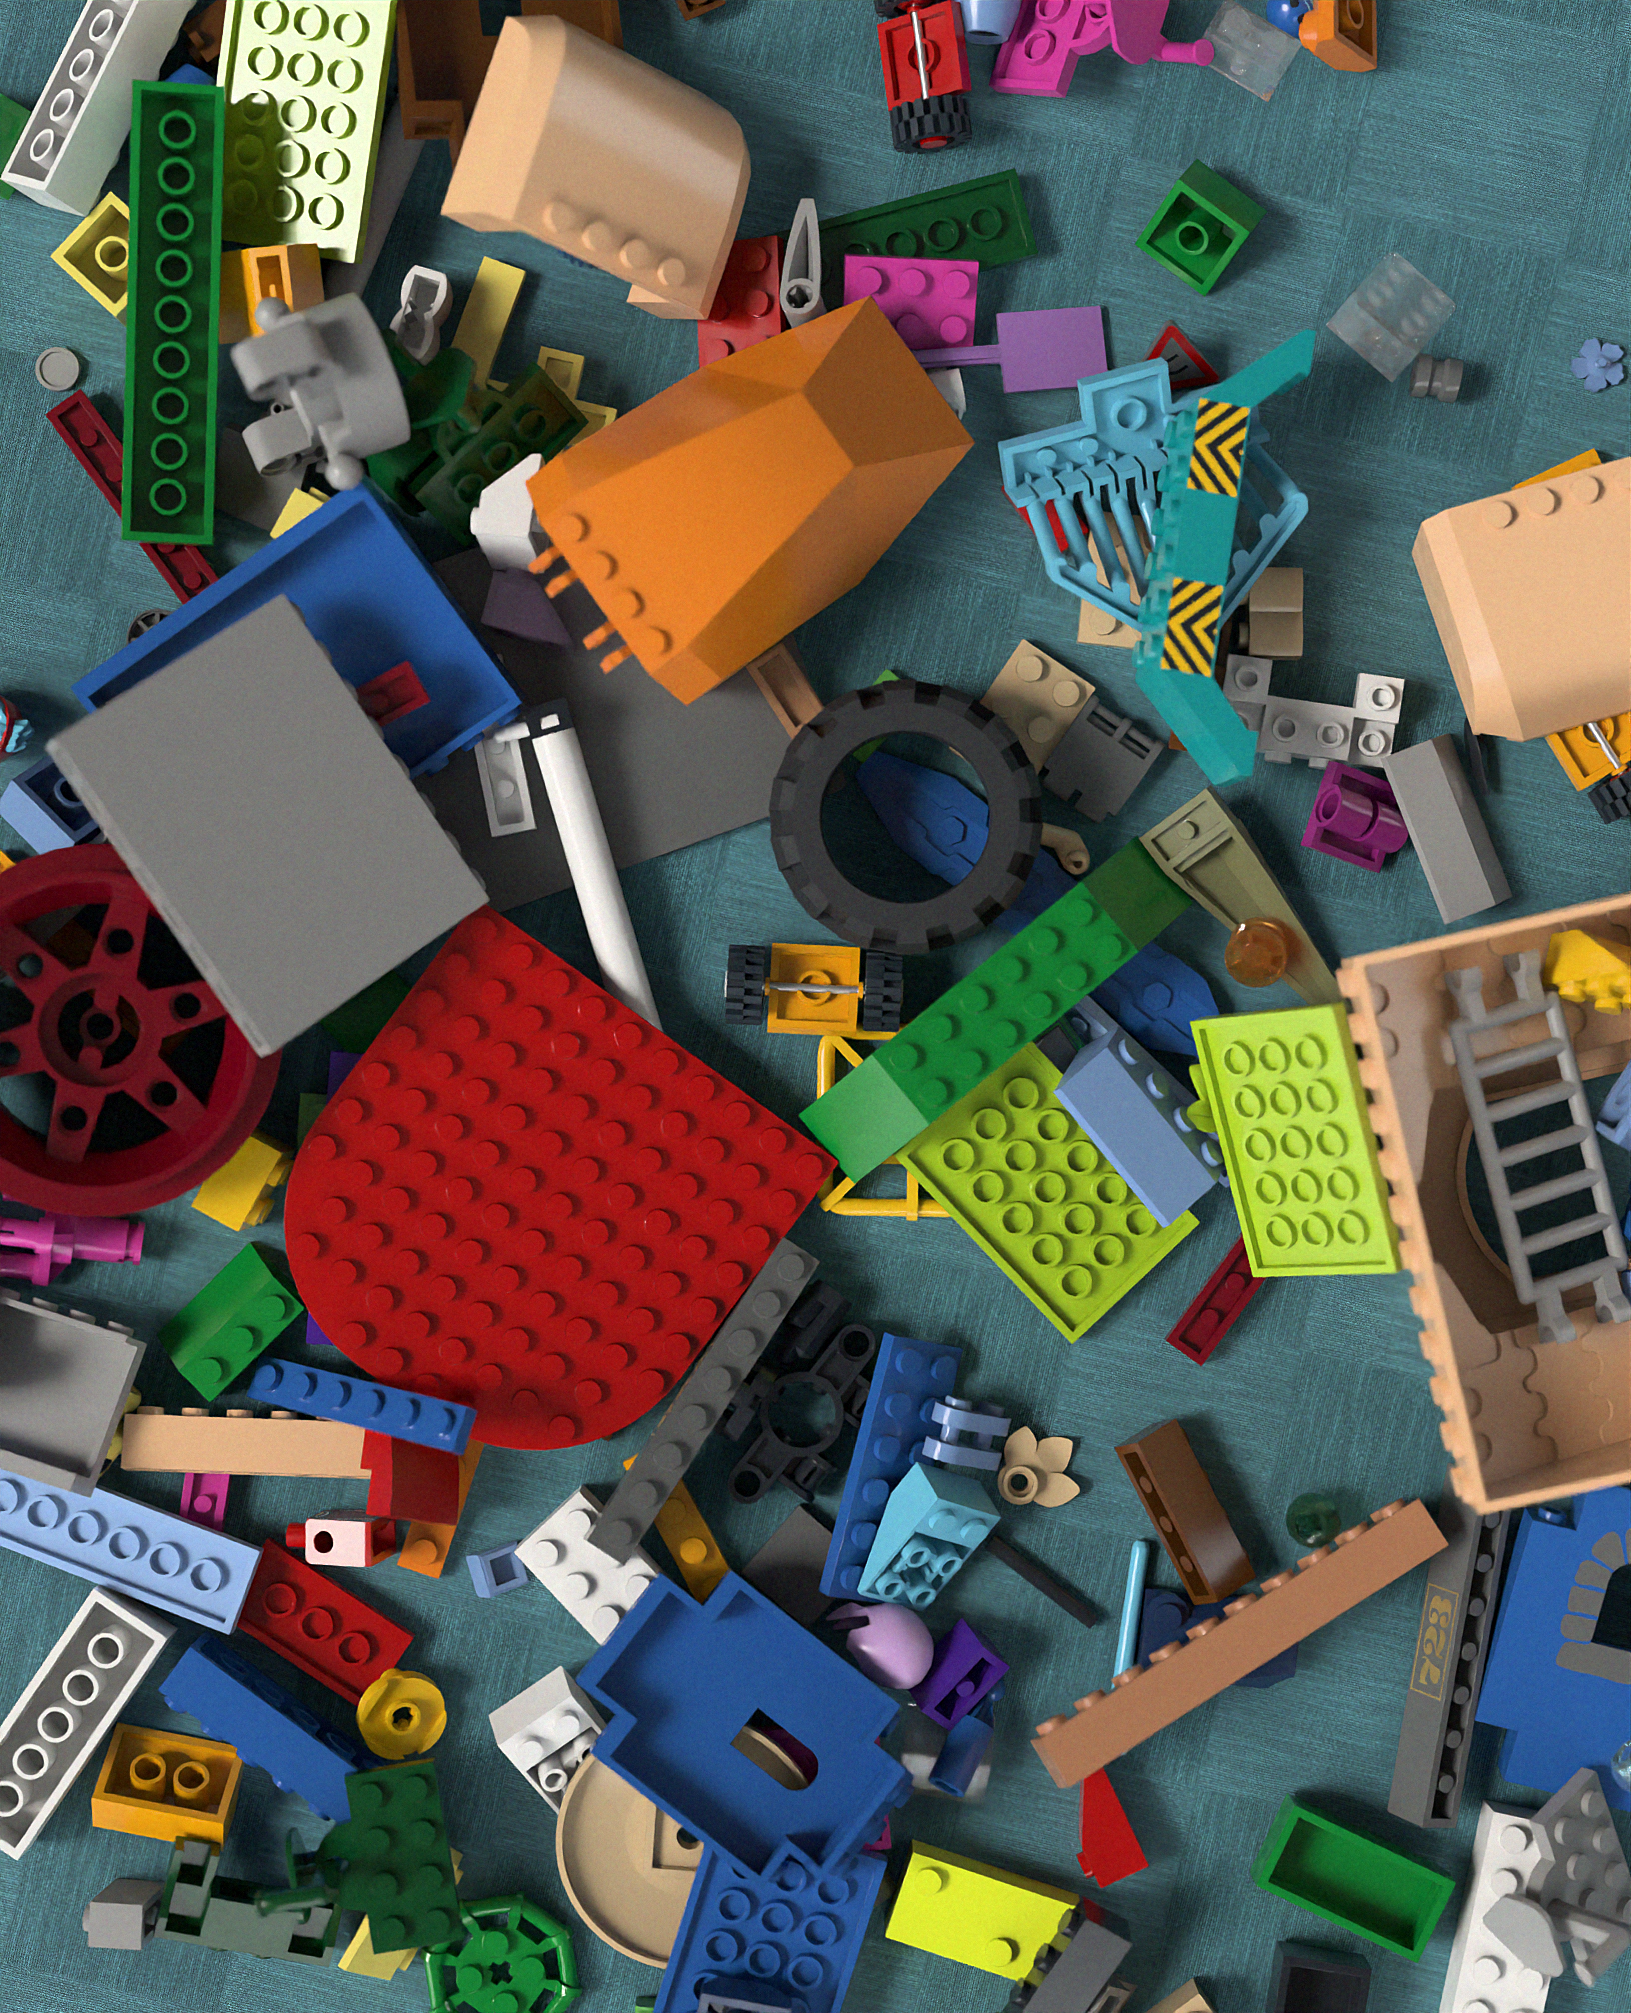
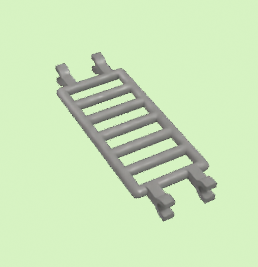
(1610, 1302)

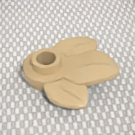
(1042, 1465)

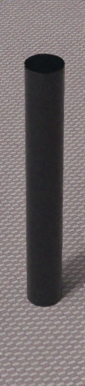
(1042, 1581)

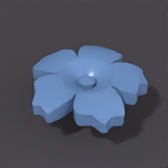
(1598, 365)

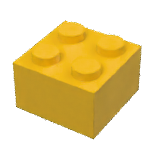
(242, 1187)

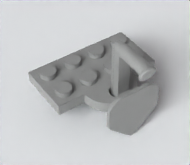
(1573, 1891)

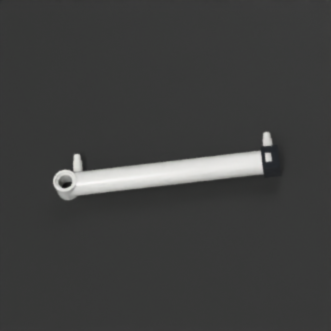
(586, 852)

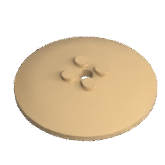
(625, 1854)

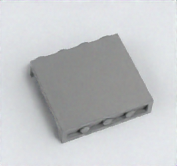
(61, 1391)

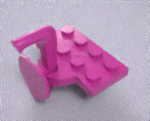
(1054, 33)

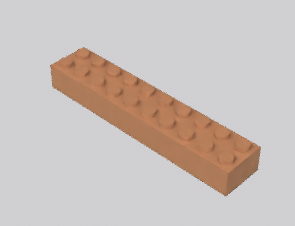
(1238, 1643)

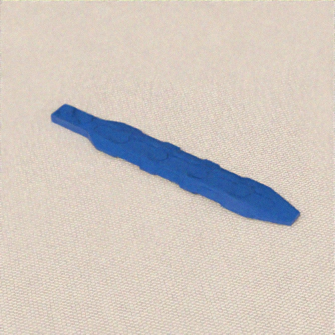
(946, 833)

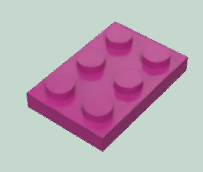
(922, 297)

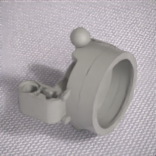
(338, 385)

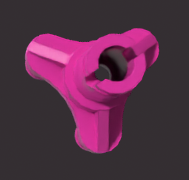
(65, 1237)

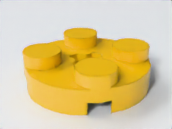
(394, 1691)

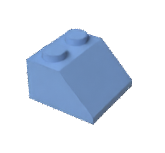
(47, 809)

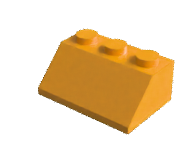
(167, 1786)

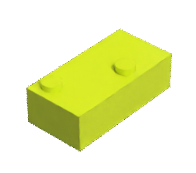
(973, 1911)

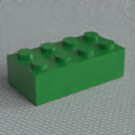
(1352, 1877)

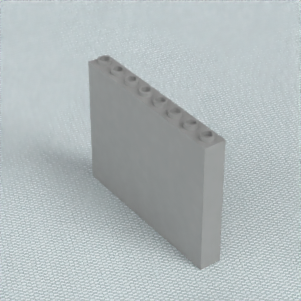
(269, 823)

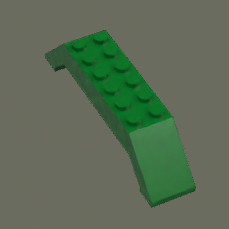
(995, 1010)

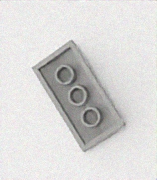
(1446, 828)

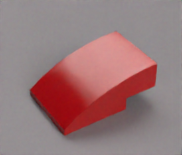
(410, 1480)

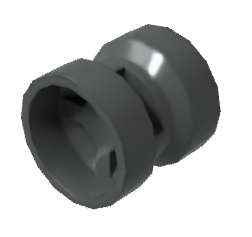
(1435, 378)

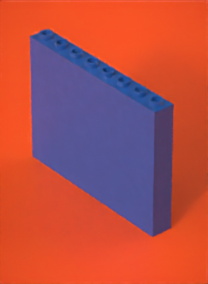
(371, 606)

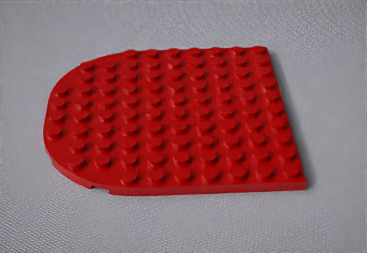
(535, 1197)

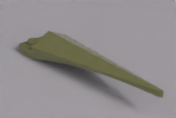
(1225, 872)

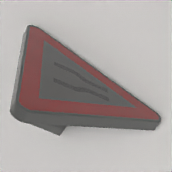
(1185, 361)

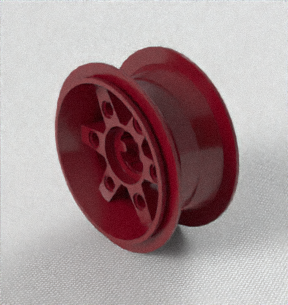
(204, 1130)

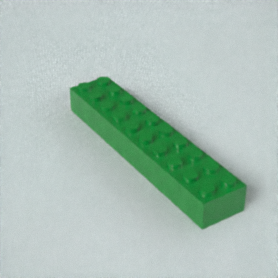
(173, 313)

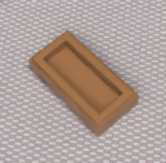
(785, 688)

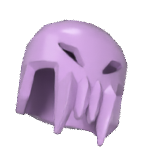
(889, 1643)

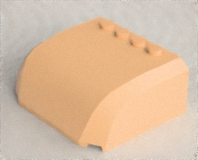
(604, 164)
(1536, 601)

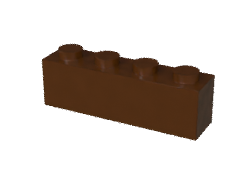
(1185, 1512)

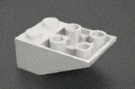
(548, 1733)

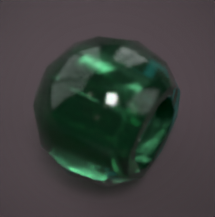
(1313, 1520)

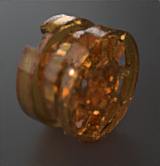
(1257, 951)

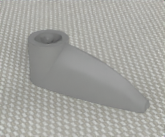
(803, 268)

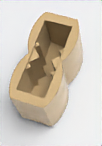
(1273, 616)

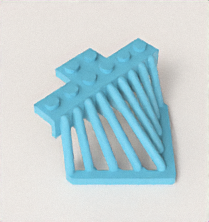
(1121, 440)

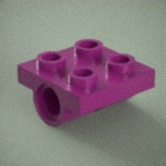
(1355, 818)

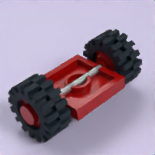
(922, 71)

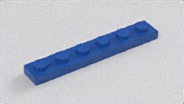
(362, 1404)

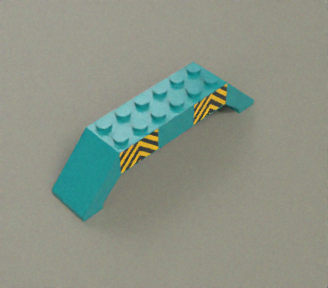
(1193, 561)

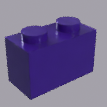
(960, 1674)

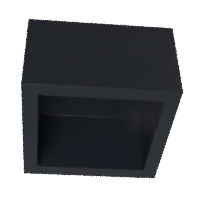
(1317, 1980)

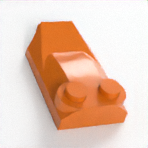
(1342, 33)

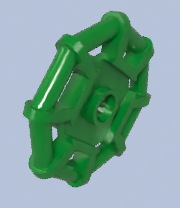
(498, 1945)

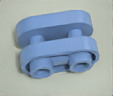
(958, 1414)

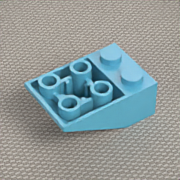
(926, 1536)

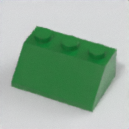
(231, 1322)

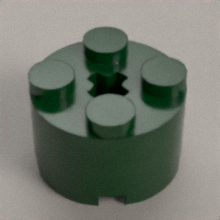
(400, 465)

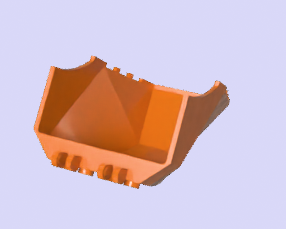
(748, 494)

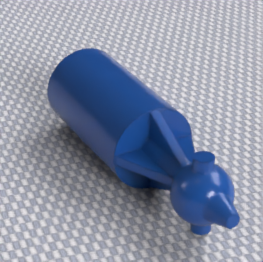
(966, 1745)

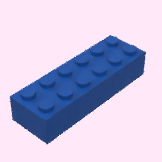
(267, 1725)

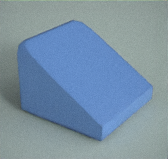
(496, 1570)

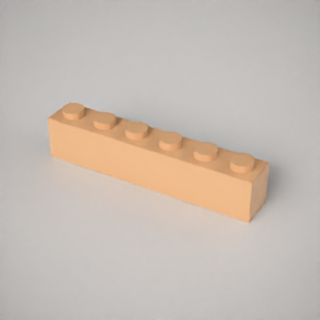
(241, 1444)

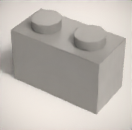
(123, 1914)

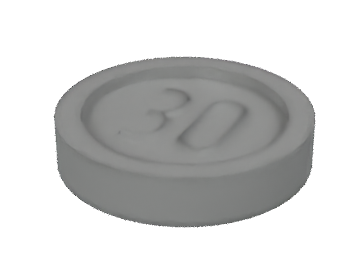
(58, 369)

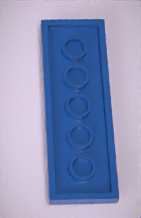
(890, 1441)

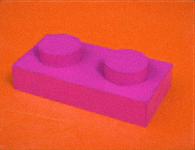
(206, 1499)

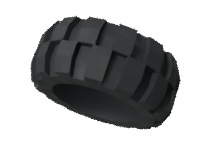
(919, 710)

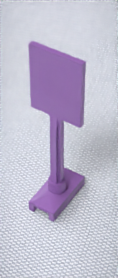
(1035, 349)

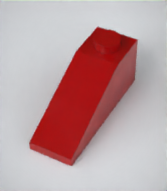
(1105, 1833)

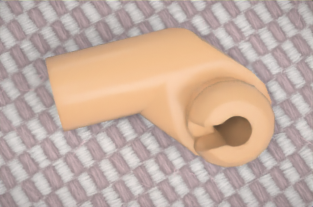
(1067, 846)

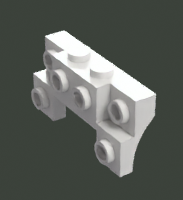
(1314, 729)

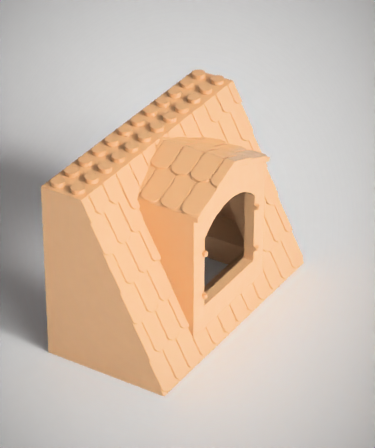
(1517, 1411)

